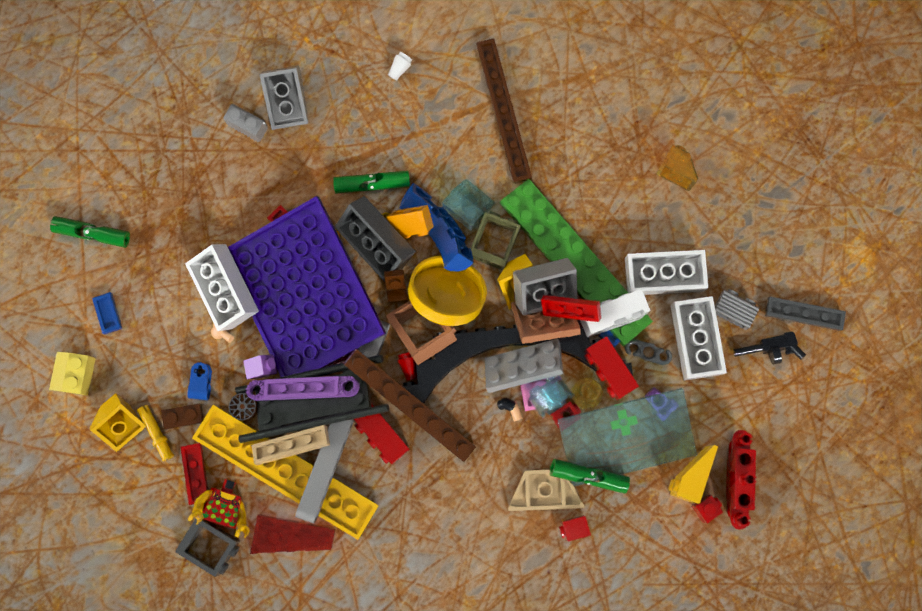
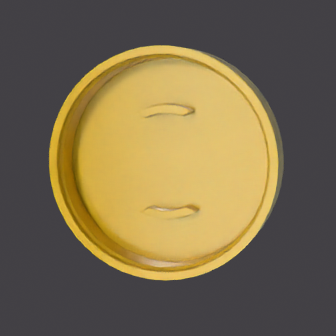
(446, 295)

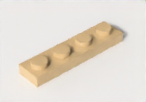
(290, 445)

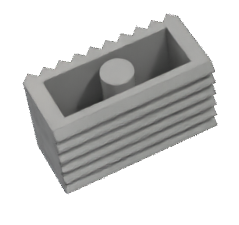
(245, 122)
(736, 309)

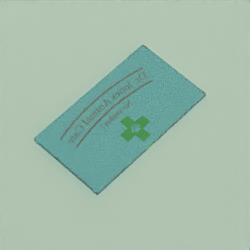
(630, 434)

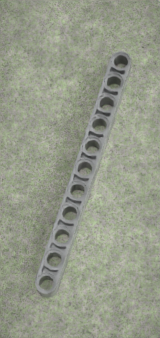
(330, 455)

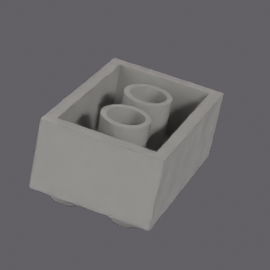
(550, 279)

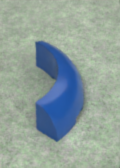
(445, 232)

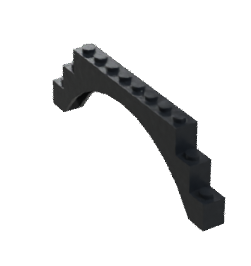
(471, 344)

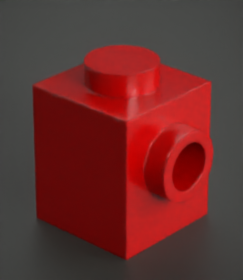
(708, 508)

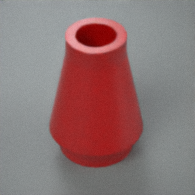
(407, 365)

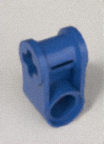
(200, 384)

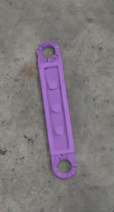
(302, 388)

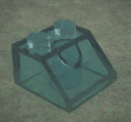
(467, 204)

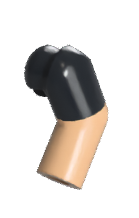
(512, 406)

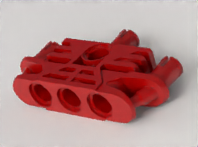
(740, 479)

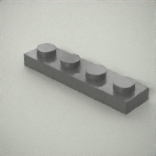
(805, 313)

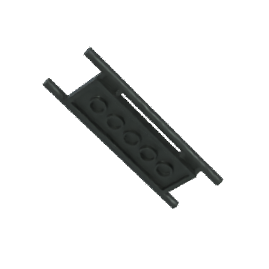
(293, 415)

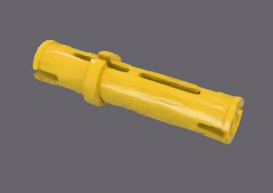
(155, 433)

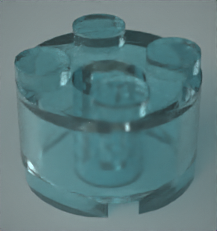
(550, 396)

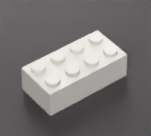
(666, 272)
(221, 287)
(698, 338)

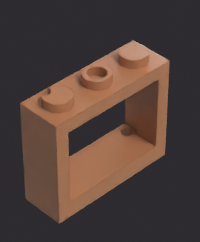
(429, 349)

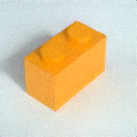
(411, 221)

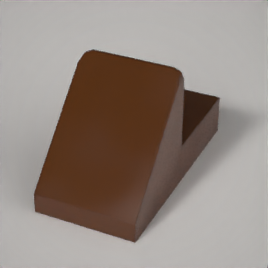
(395, 285)

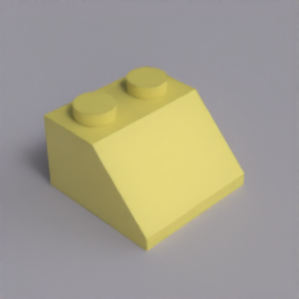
(72, 373)

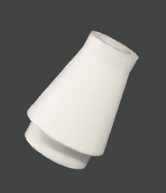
(399, 66)

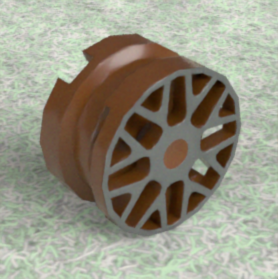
(243, 407)

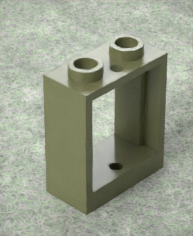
(489, 259)

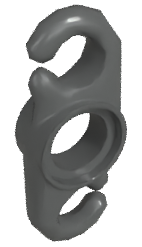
(657, 351)

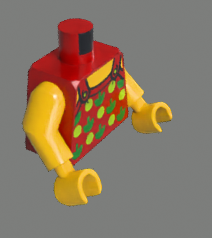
(221, 508)

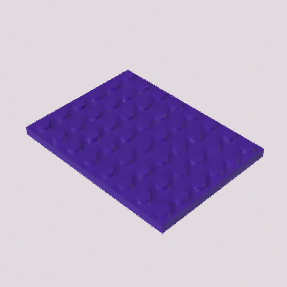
(305, 290)

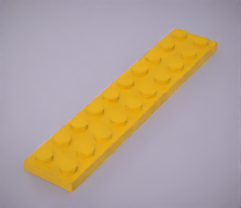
(288, 475)

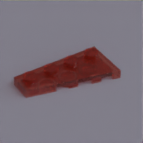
(285, 535)

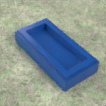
(107, 313)

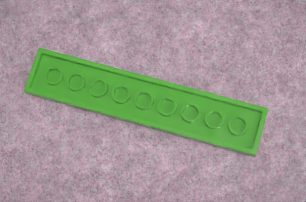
(560, 241)

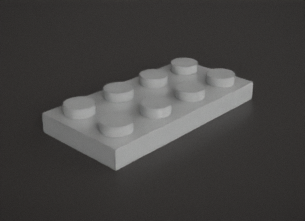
(523, 366)

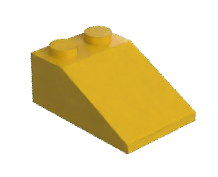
(691, 481)

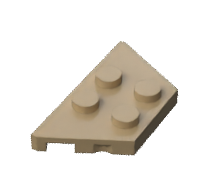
(543, 492)

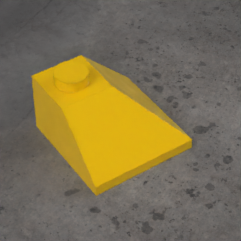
(506, 279)
(116, 422)

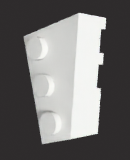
(618, 312)

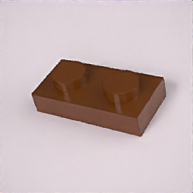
(182, 416)

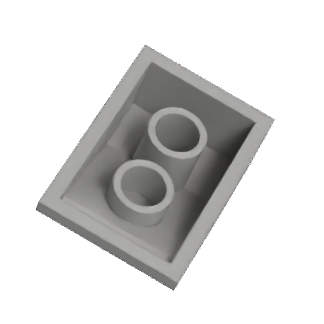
(284, 97)

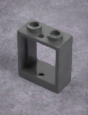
(191, 536)

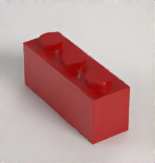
(611, 368)
(382, 436)

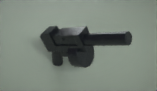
(773, 347)

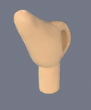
(219, 334)

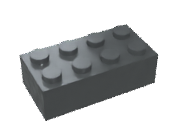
(374, 237)

